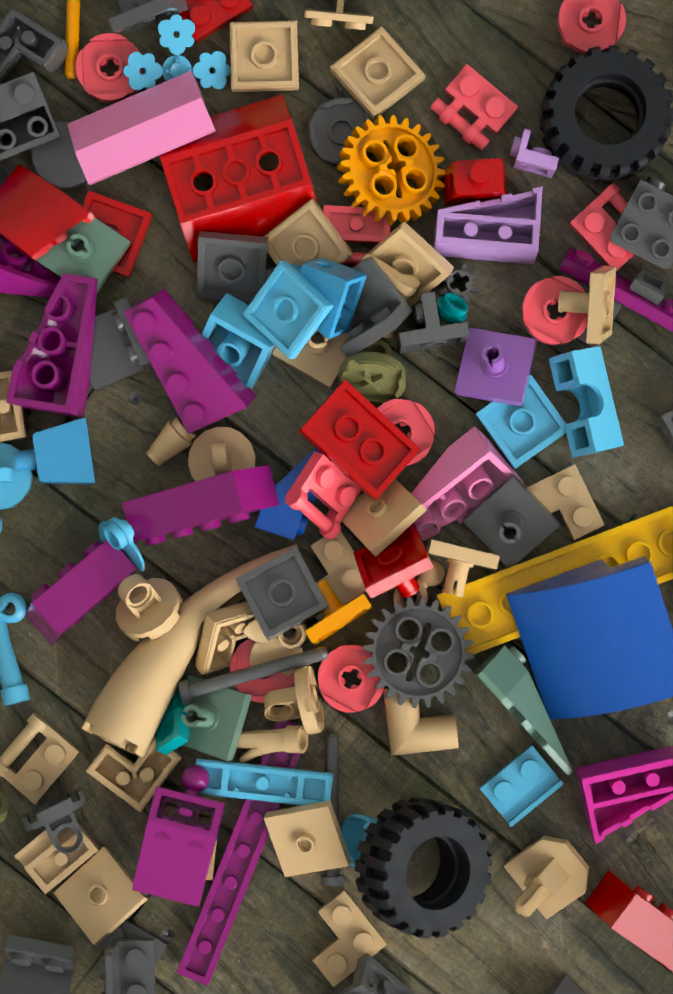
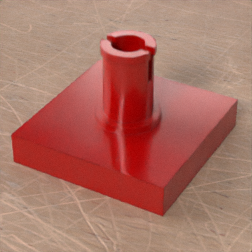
(395, 565)

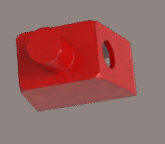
(474, 181)

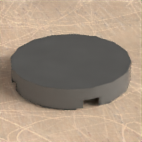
(332, 125)
(57, 161)

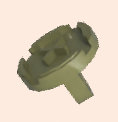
(374, 373)

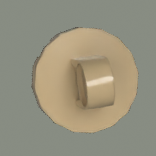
(147, 607)
(300, 702)

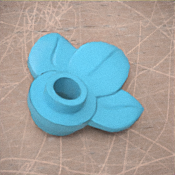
(120, 537)

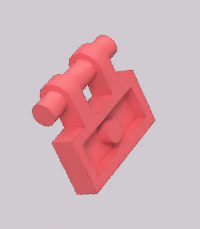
(479, 99)

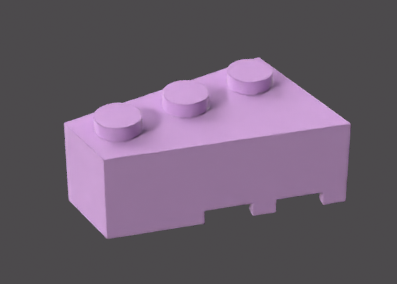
(492, 229)

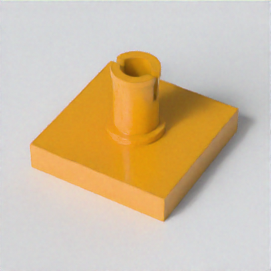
(338, 614)

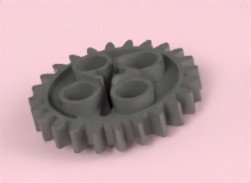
(447, 663)

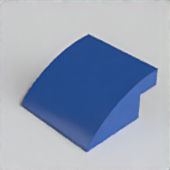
(596, 638)

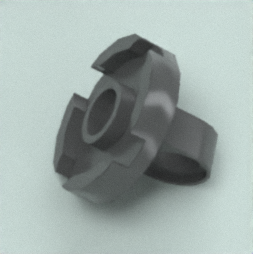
(55, 816)

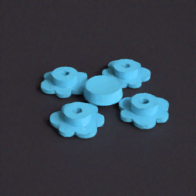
(176, 64)

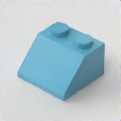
(238, 340)

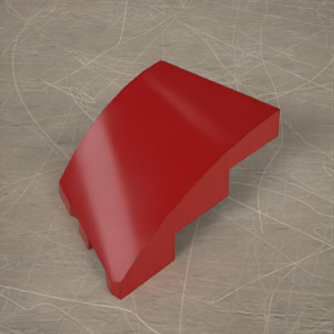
(36, 213)

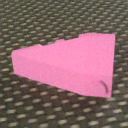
(460, 481)

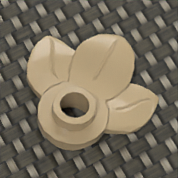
(276, 648)

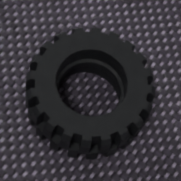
(630, 78)
(460, 875)

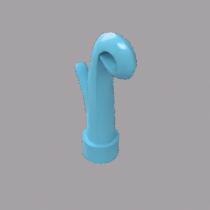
(11, 680)

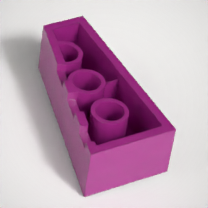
(186, 363)

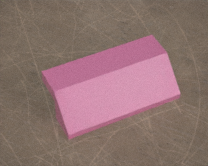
(140, 128)

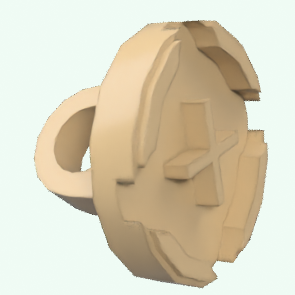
(220, 452)

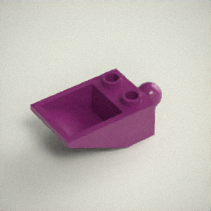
(179, 847)

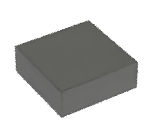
(649, 286)

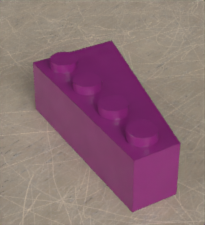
(201, 504)

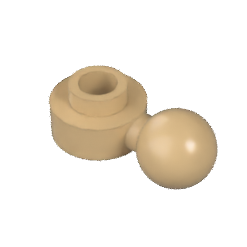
(428, 578)

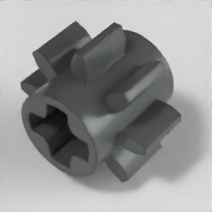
(460, 275)

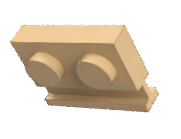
(49, 865)

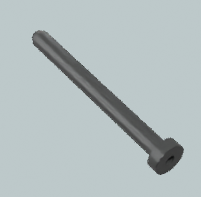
(251, 673)
(332, 876)

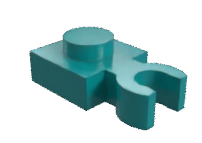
(172, 731)

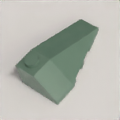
(515, 690)

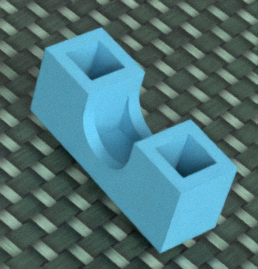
(586, 377)

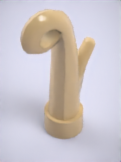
(261, 742)

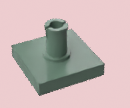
(88, 252)
(216, 721)

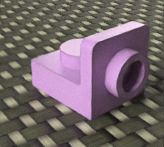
(534, 161)

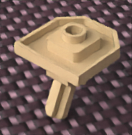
(549, 875)

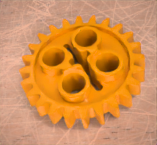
(418, 166)

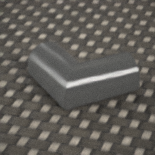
(27, 38)

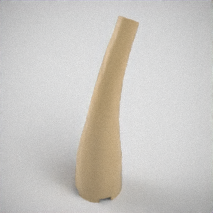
(145, 682)

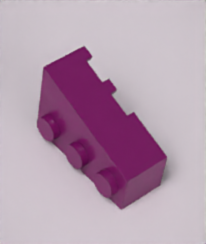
(78, 590)

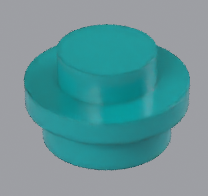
(452, 308)

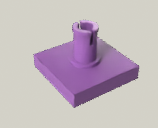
(495, 367)

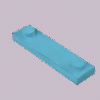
(266, 782)

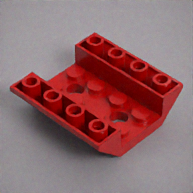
(242, 193)

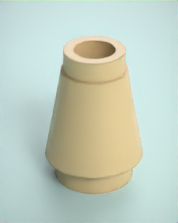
(170, 442)

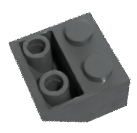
(24, 116)

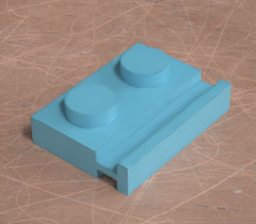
(521, 785)

